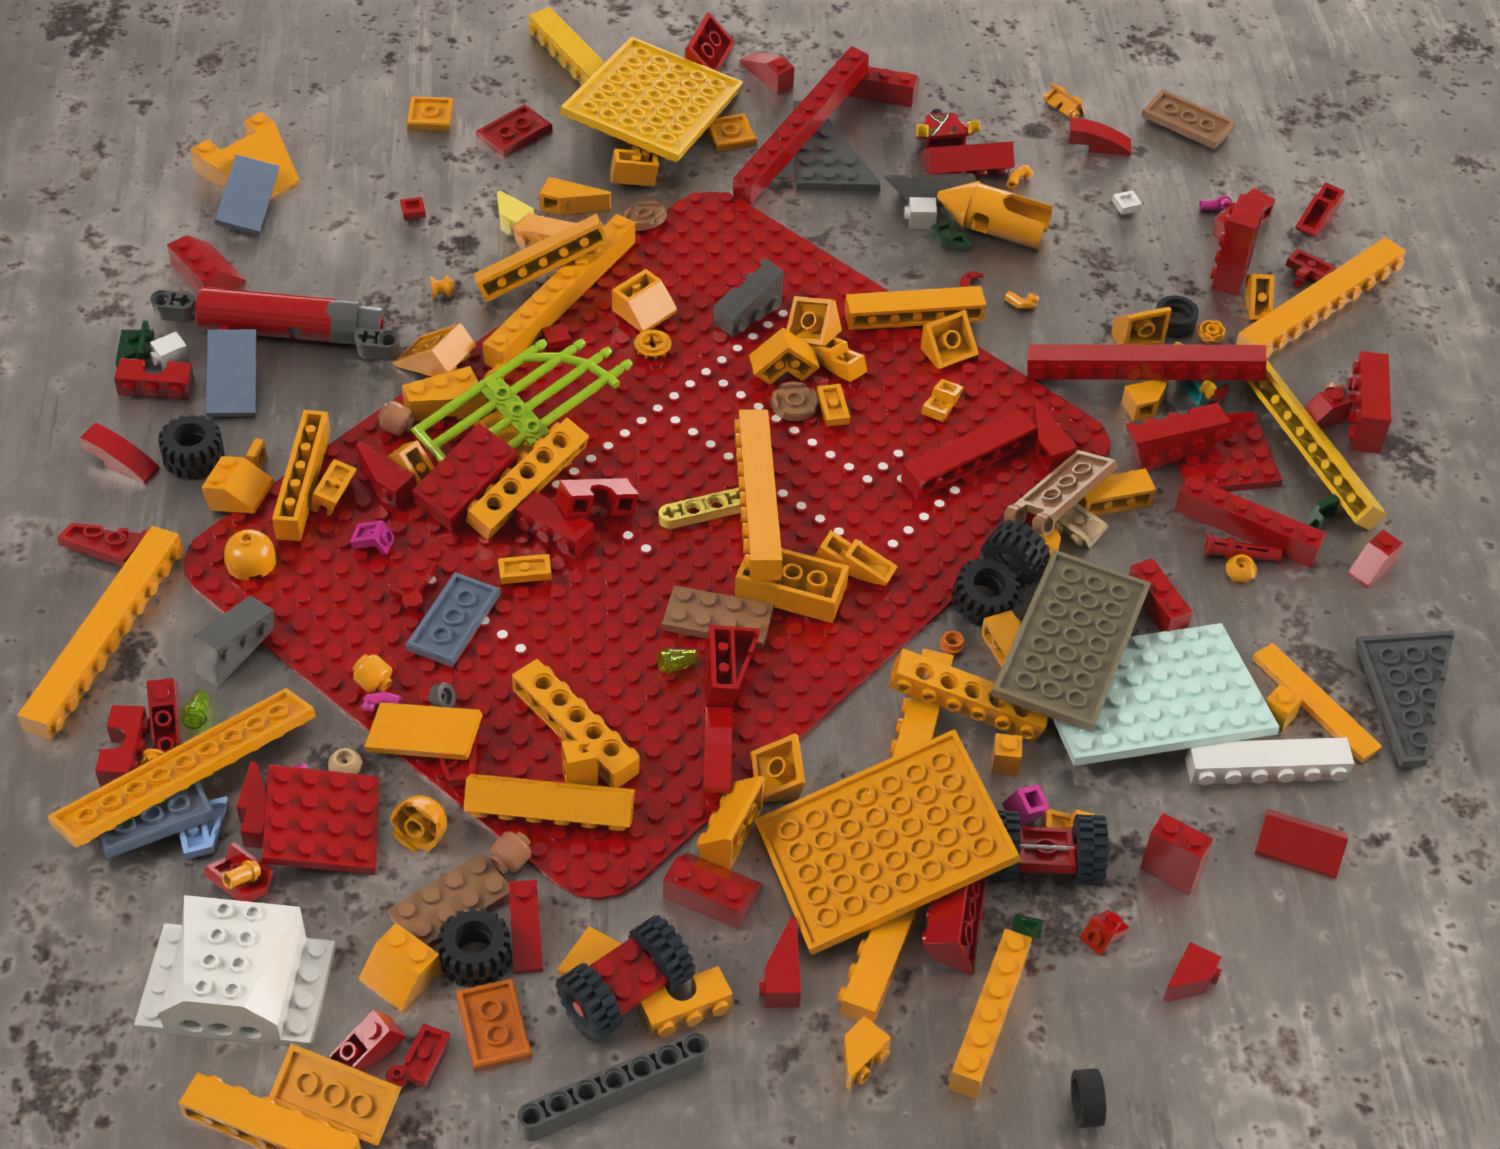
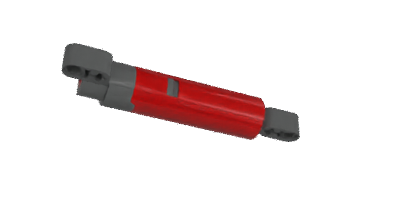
(283, 317)

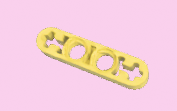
(703, 504)

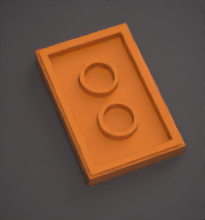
(493, 1025)

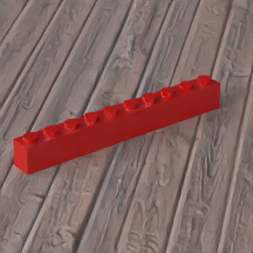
(800, 125)
(1146, 362)

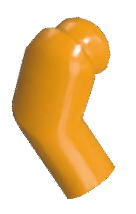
(1016, 174)
(1022, 303)

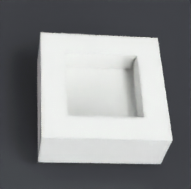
(1127, 202)

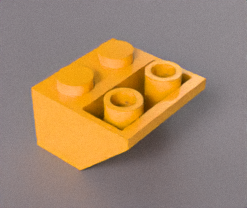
(643, 301)

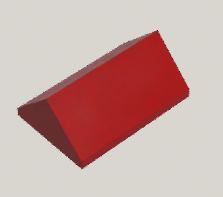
(709, 44)
(1301, 843)

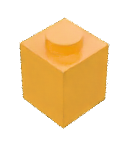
(1283, 705)
(1006, 754)

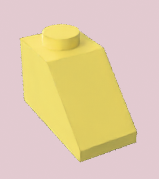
(511, 212)

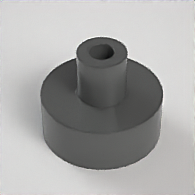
(442, 695)

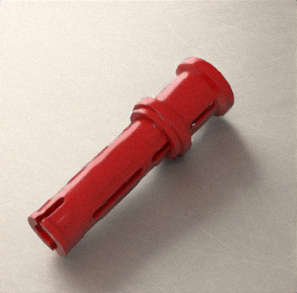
(1230, 548)

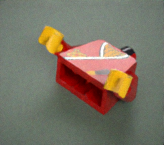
(945, 129)

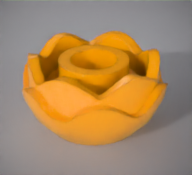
(1211, 332)
(1241, 568)

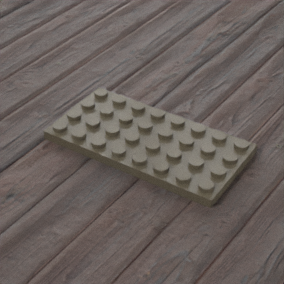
(1071, 640)

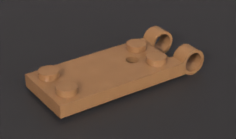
(1061, 490)

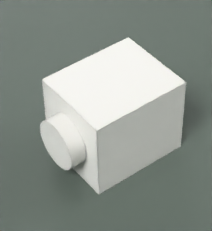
(921, 212)
(167, 349)

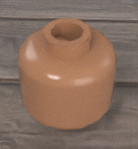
(395, 418)
(510, 852)

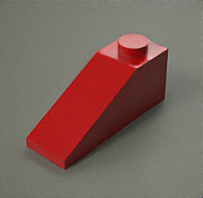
(771, 70)
(390, 481)
(525, 926)
(782, 972)

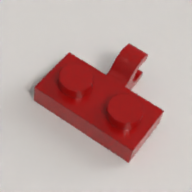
(1307, 266)

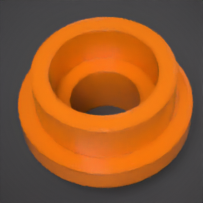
(950, 638)

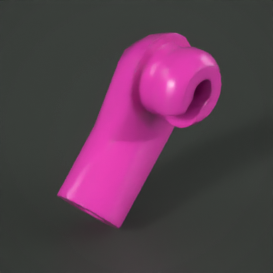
(1218, 204)

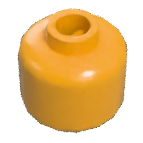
(372, 673)

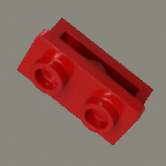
(234, 858)

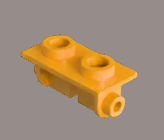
(1070, 106)

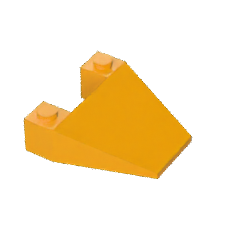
(260, 143)

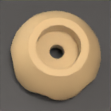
(339, 757)

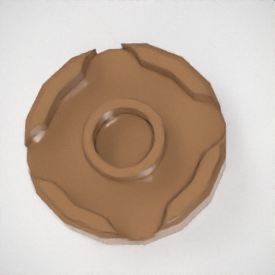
(647, 215)
(794, 401)

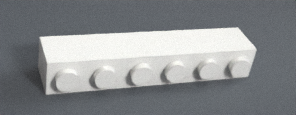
(1270, 761)

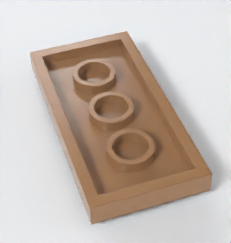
(1188, 119)
(693, 610)
(465, 887)

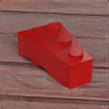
(726, 662)

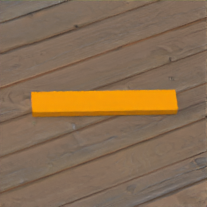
(1317, 702)

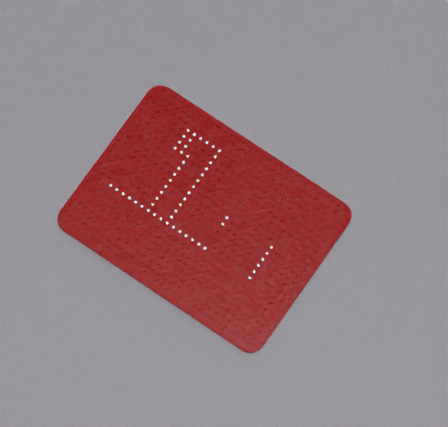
(606, 608)

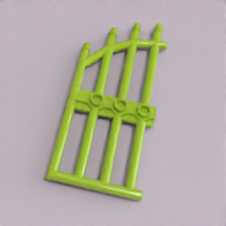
(512, 407)

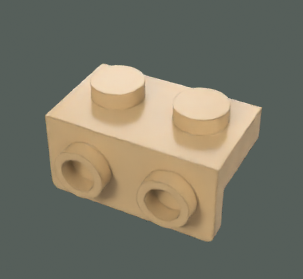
(1081, 526)

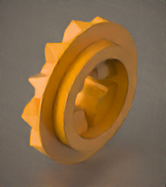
(659, 339)

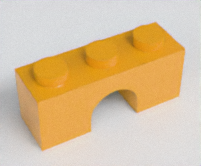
(665, 1014)

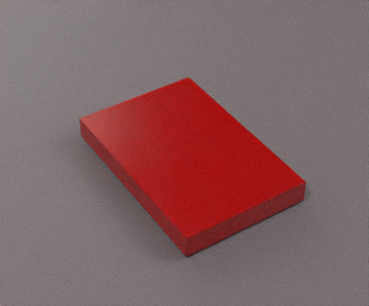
(514, 130)

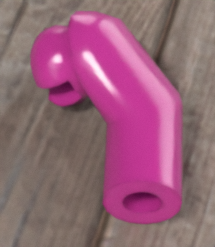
(372, 699)

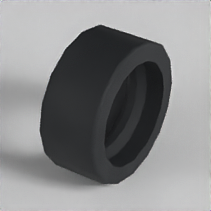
(1181, 305)
(1088, 1098)

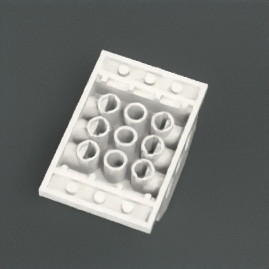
(237, 975)

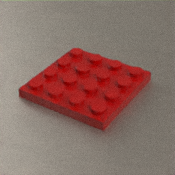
(1237, 462)
(320, 820)

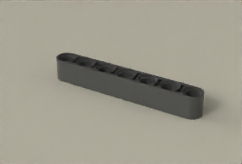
(606, 1097)

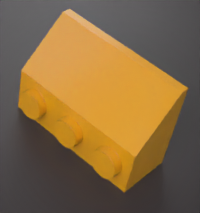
(732, 822)

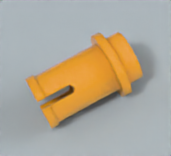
(246, 872)

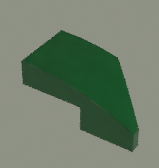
(948, 236)
(1322, 511)
(1027, 926)

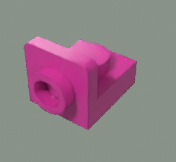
(373, 534)

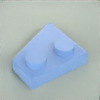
(203, 838)

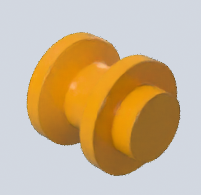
(443, 286)

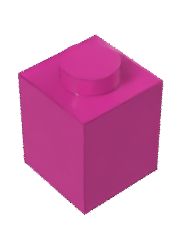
(1028, 802)

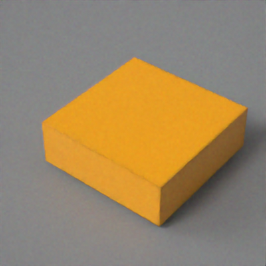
(257, 453)

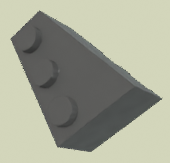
(751, 301)
(231, 639)

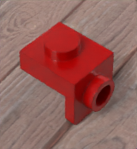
(1103, 930)

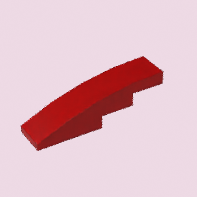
(718, 750)

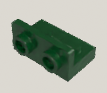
(135, 343)

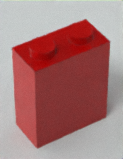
(1176, 853)

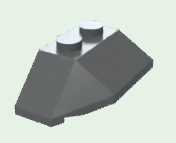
(927, 185)

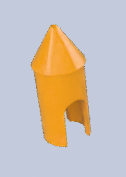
(998, 213)

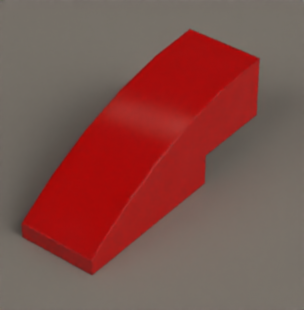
(1098, 137)
(1320, 210)
(118, 453)
(252, 808)

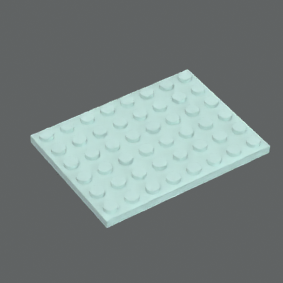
(1173, 696)

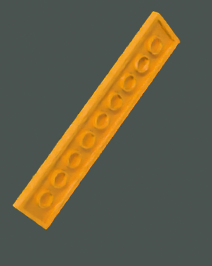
(180, 767)

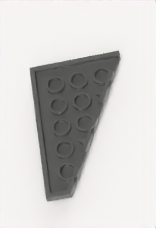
(831, 163)
(1407, 686)

